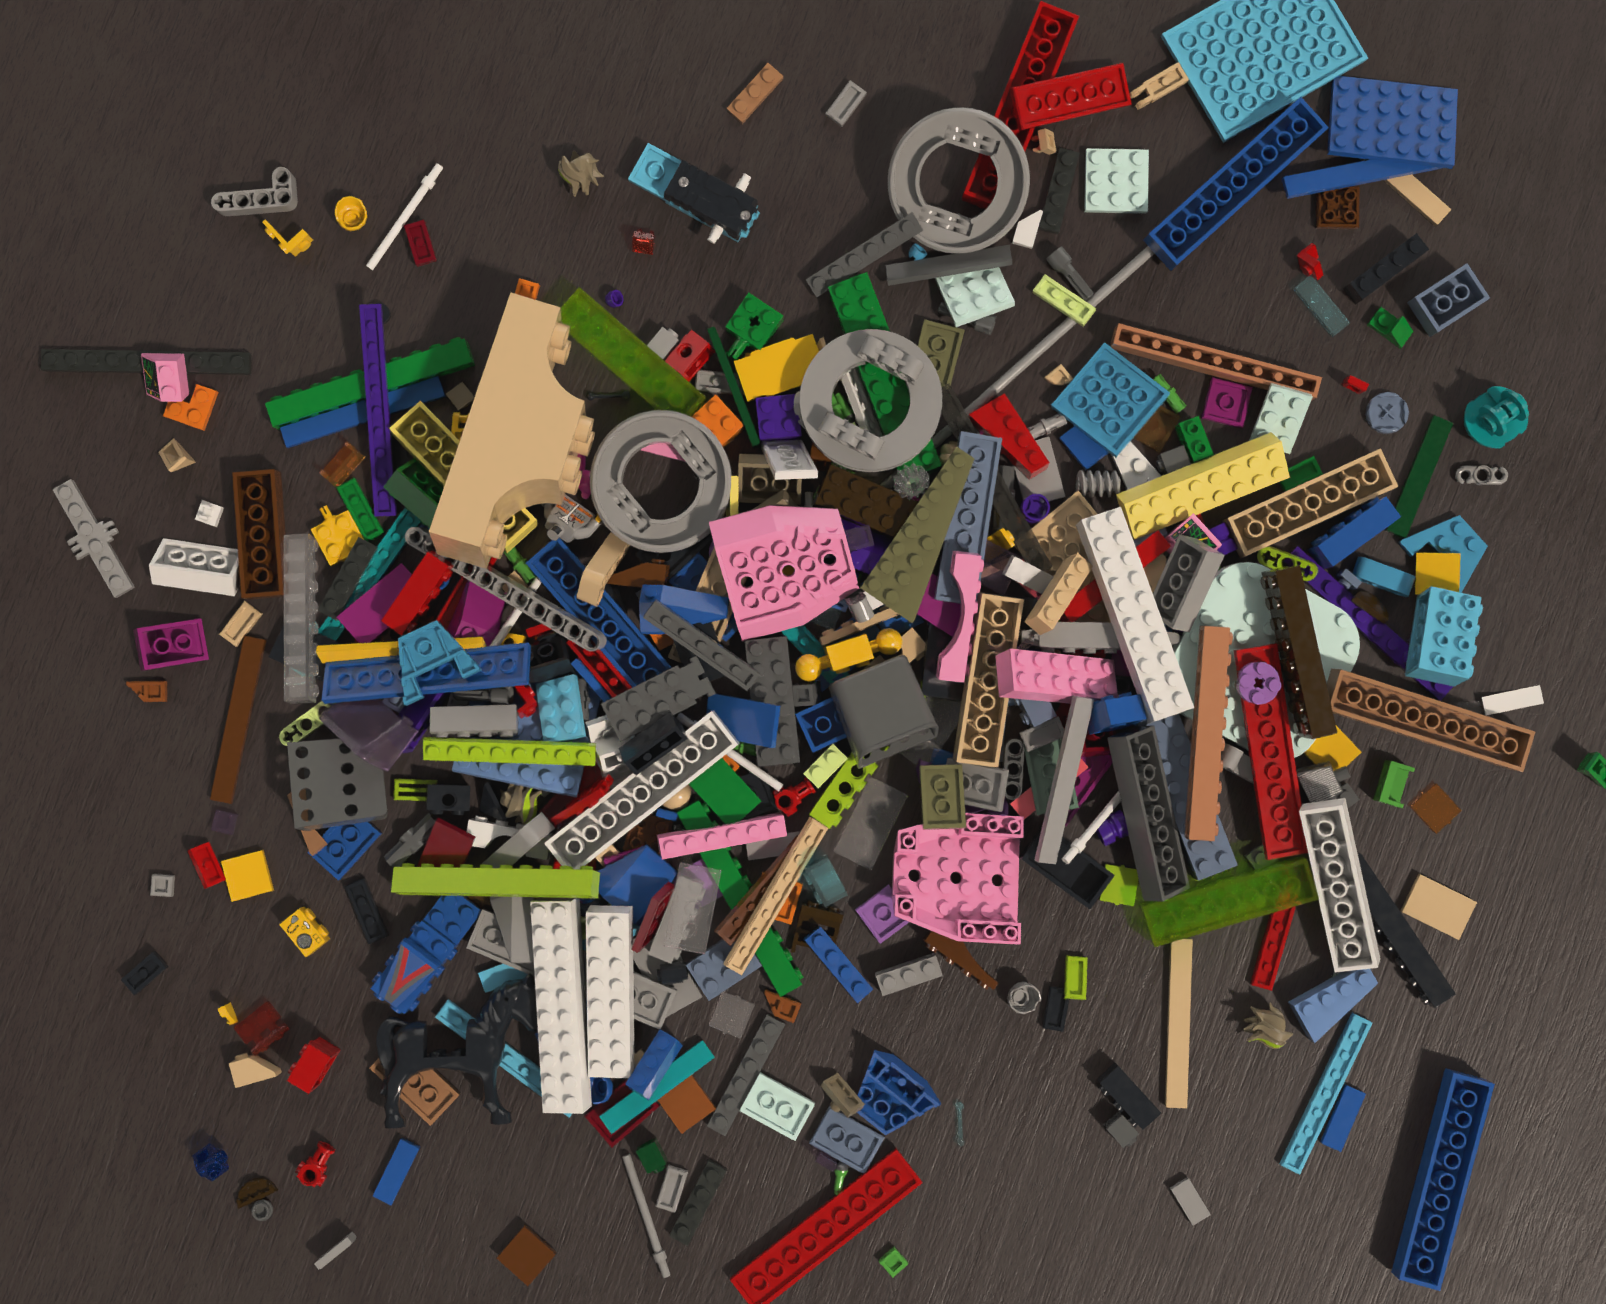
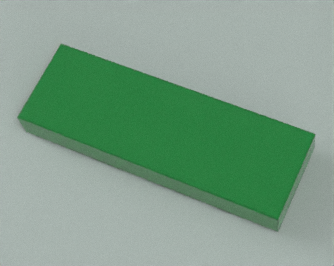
(360, 509)

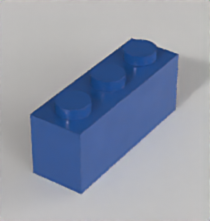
(654, 1064)

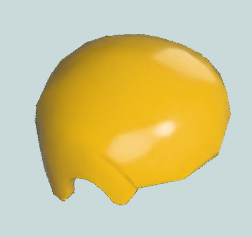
(350, 213)

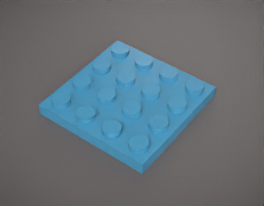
(1110, 400)

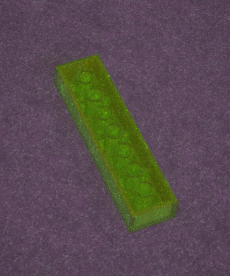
(628, 356)
(1229, 901)

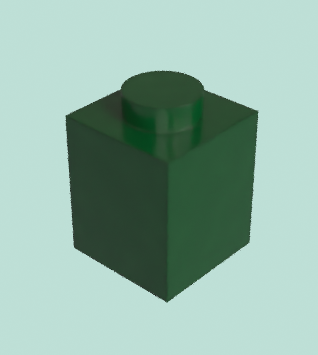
(652, 1156)

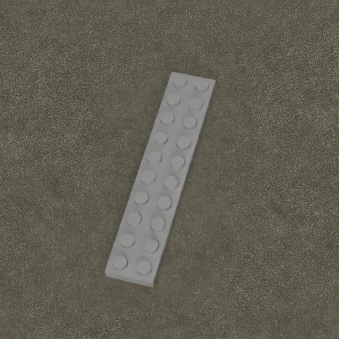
(651, 997)

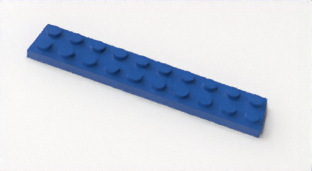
(382, 675)

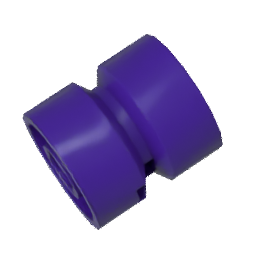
(1035, 508)
(1221, 533)
(1113, 827)

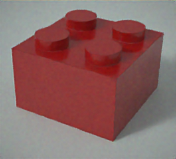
(313, 1065)

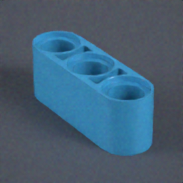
(1383, 576)

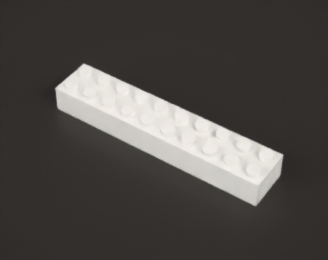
(1134, 615)
(641, 794)
(561, 1005)

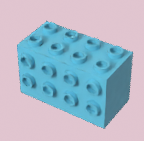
(1443, 636)

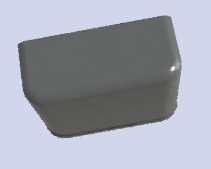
(882, 708)
(337, 785)

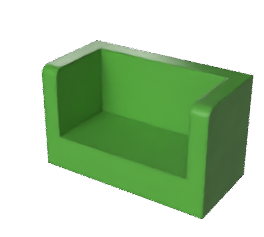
(1392, 783)

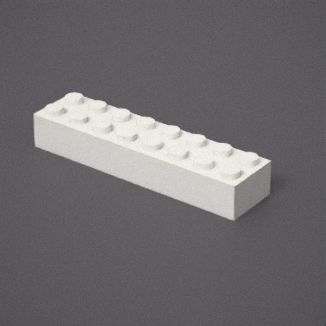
(1339, 885)
(610, 991)

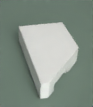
(1027, 230)

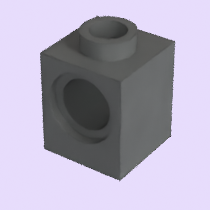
(1172, 460)
(807, 693)
(1121, 1130)

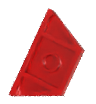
(587, 797)

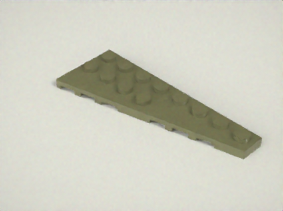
(909, 560)

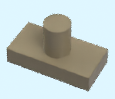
(842, 1096)

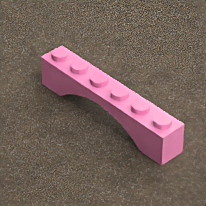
(953, 659)
(706, 839)

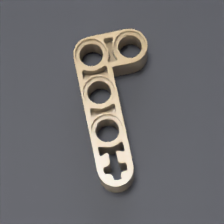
(601, 569)

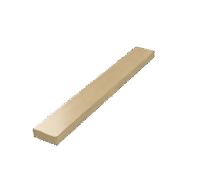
(775, 896)
(1178, 1023)

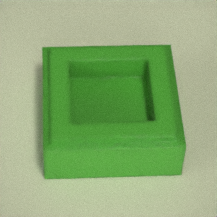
(893, 1261)

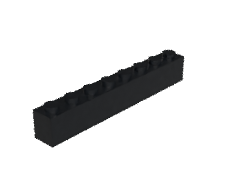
(1403, 942)

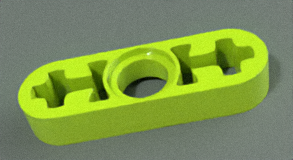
(1274, 553)

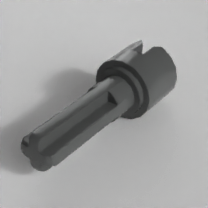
(1061, 262)
(983, 325)
(495, 696)

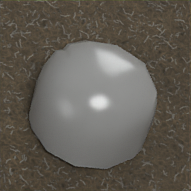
(1023, 997)

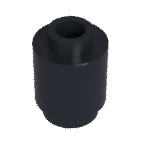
(672, 973)

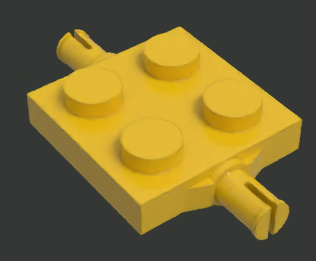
(336, 535)

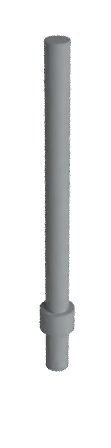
(659, 1254)

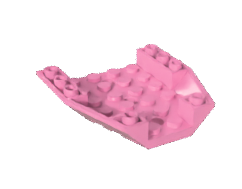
(760, 546)
(973, 907)

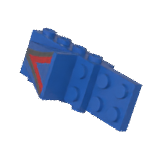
(425, 953)

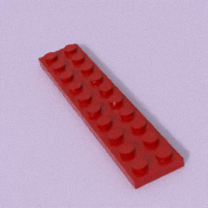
(1273, 762)
(826, 1229)

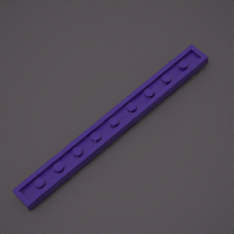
(377, 407)
(1371, 628)

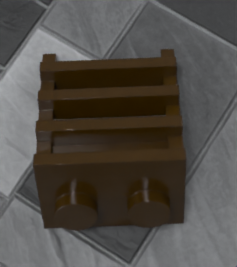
(820, 915)

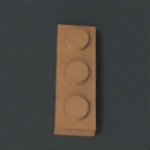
(755, 93)

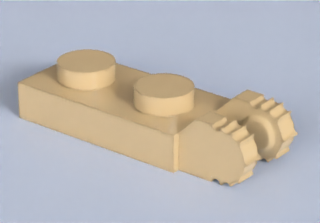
(1160, 85)

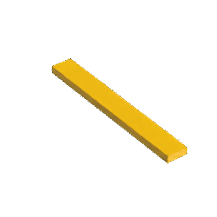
(343, 652)

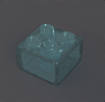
(825, 880)

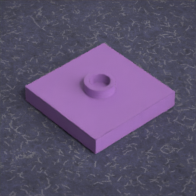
(879, 915)

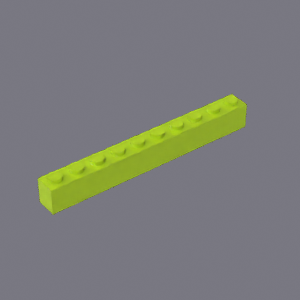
(496, 881)

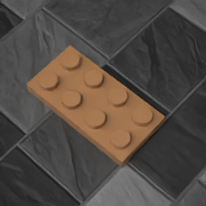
(425, 1092)

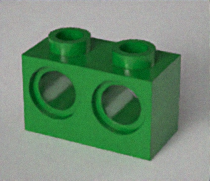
(1194, 439)

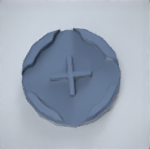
(1387, 413)

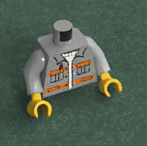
(569, 520)

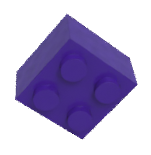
(777, 418)

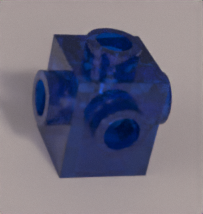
(210, 1162)

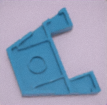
(1450, 537)
(426, 650)

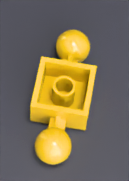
(848, 653)

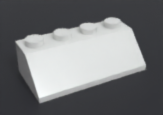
(196, 567)

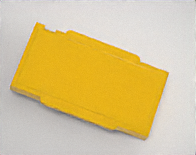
(776, 367)

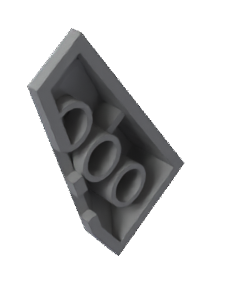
(515, 924)

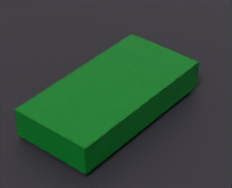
(1301, 474)

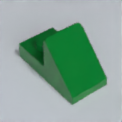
(1392, 328)
(1595, 767)

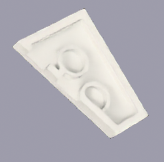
(1134, 467)

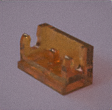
(342, 464)

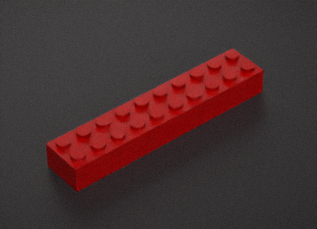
(1036, 62)

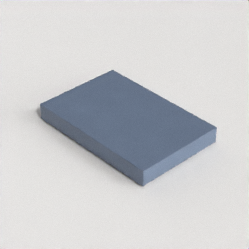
(847, 1140)

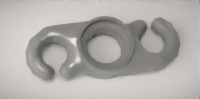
(1490, 480)

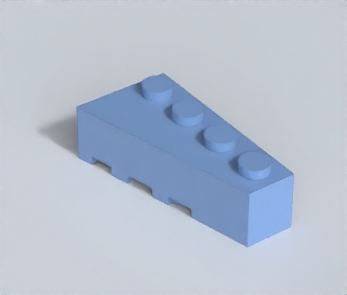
(1330, 1001)

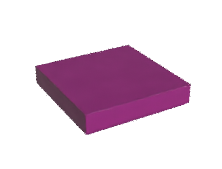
(1226, 403)

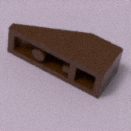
(644, 574)

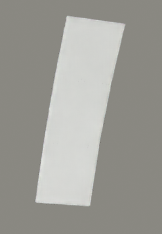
(1512, 700)

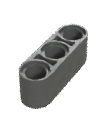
(1018, 759)

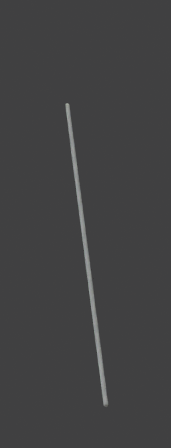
(1029, 358)

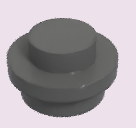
(262, 1210)

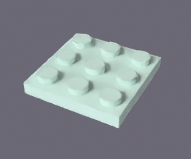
(1116, 180)
(975, 294)

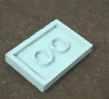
(1282, 414)
(777, 1106)

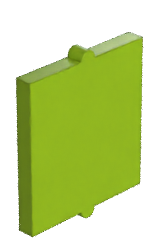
(1122, 887)

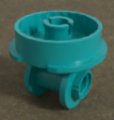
(1496, 417)

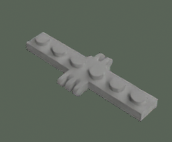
(93, 538)

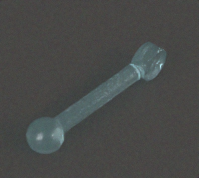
(960, 1106)

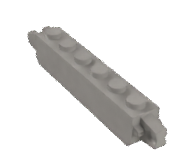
(1080, 636)

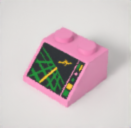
(165, 376)
(1193, 528)

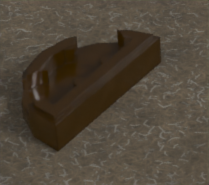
(1371, 605)
(255, 1190)

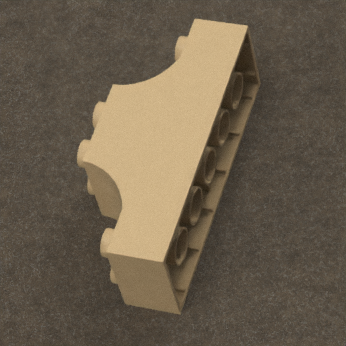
(517, 437)

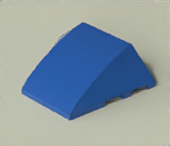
(635, 880)
(893, 1093)

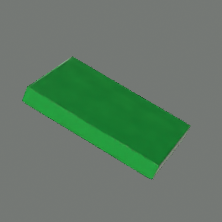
(725, 792)

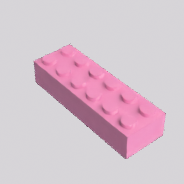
(1054, 676)

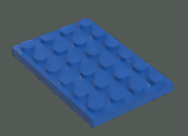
(1392, 122)

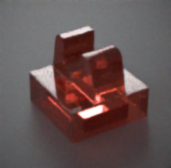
(643, 242)

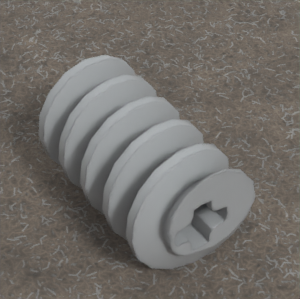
(1097, 482)

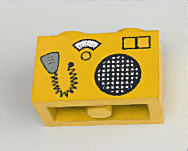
(305, 931)

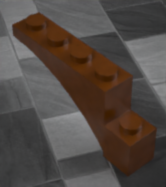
(957, 953)

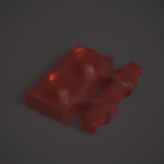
(256, 1023)

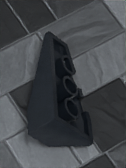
(550, 658)

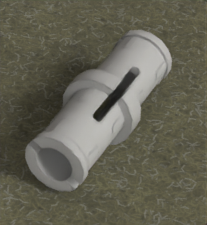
(1047, 425)

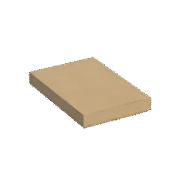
(1438, 906)

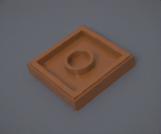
(687, 1104)

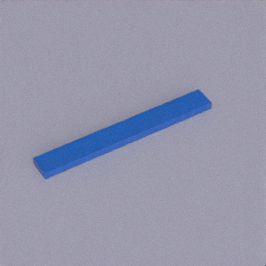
(1347, 176)
(356, 413)

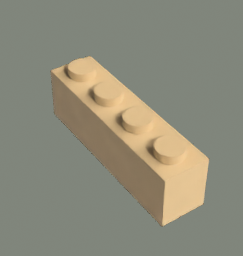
(1058, 594)

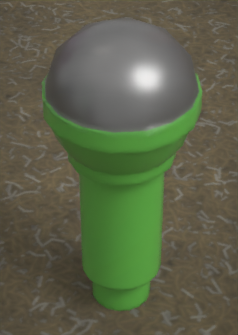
(847, 411)
(840, 1172)

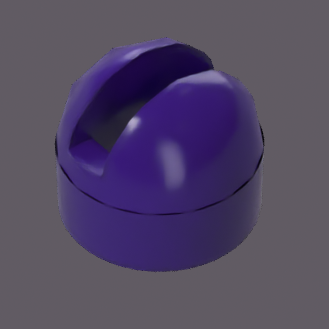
(614, 299)

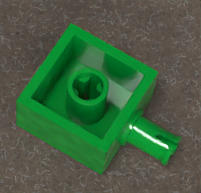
(756, 336)

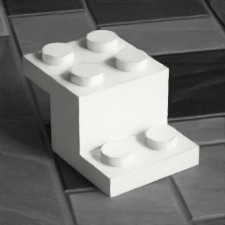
(607, 749)

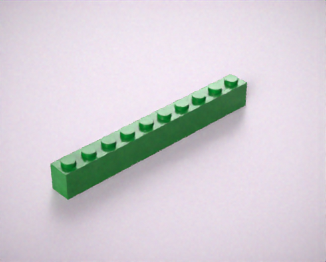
(344, 391)
(733, 887)

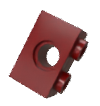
(700, 354)

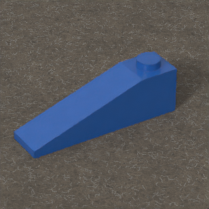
(688, 604)

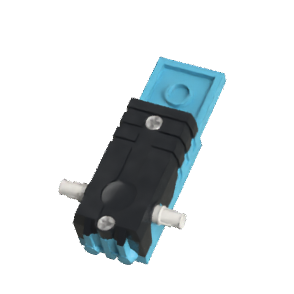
(696, 193)

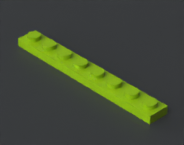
(509, 751)

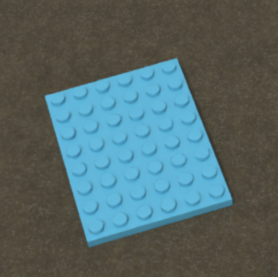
(1261, 56)

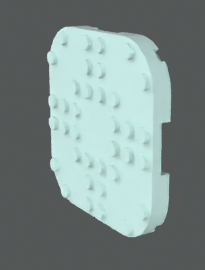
(1239, 603)

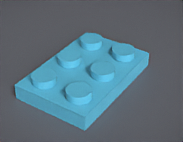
(560, 709)

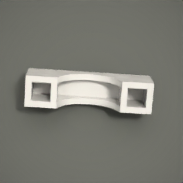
(488, 831)

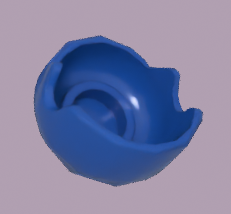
(600, 1089)

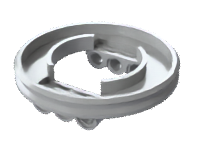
(974, 131)
(848, 443)
(620, 509)

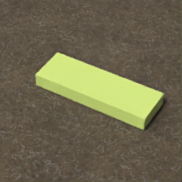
(1064, 300)

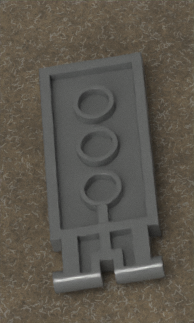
(654, 698)

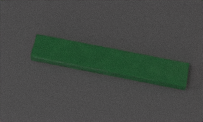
(734, 387)
(1420, 475)

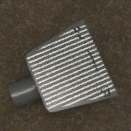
(1322, 781)

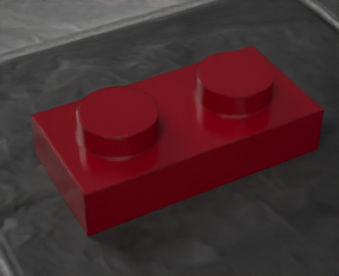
(420, 243)

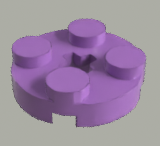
(1270, 685)

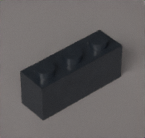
(653, 743)
(1128, 1097)

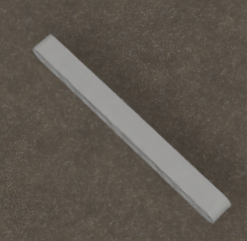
(513, 595)

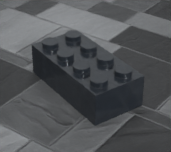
(1080, 878)

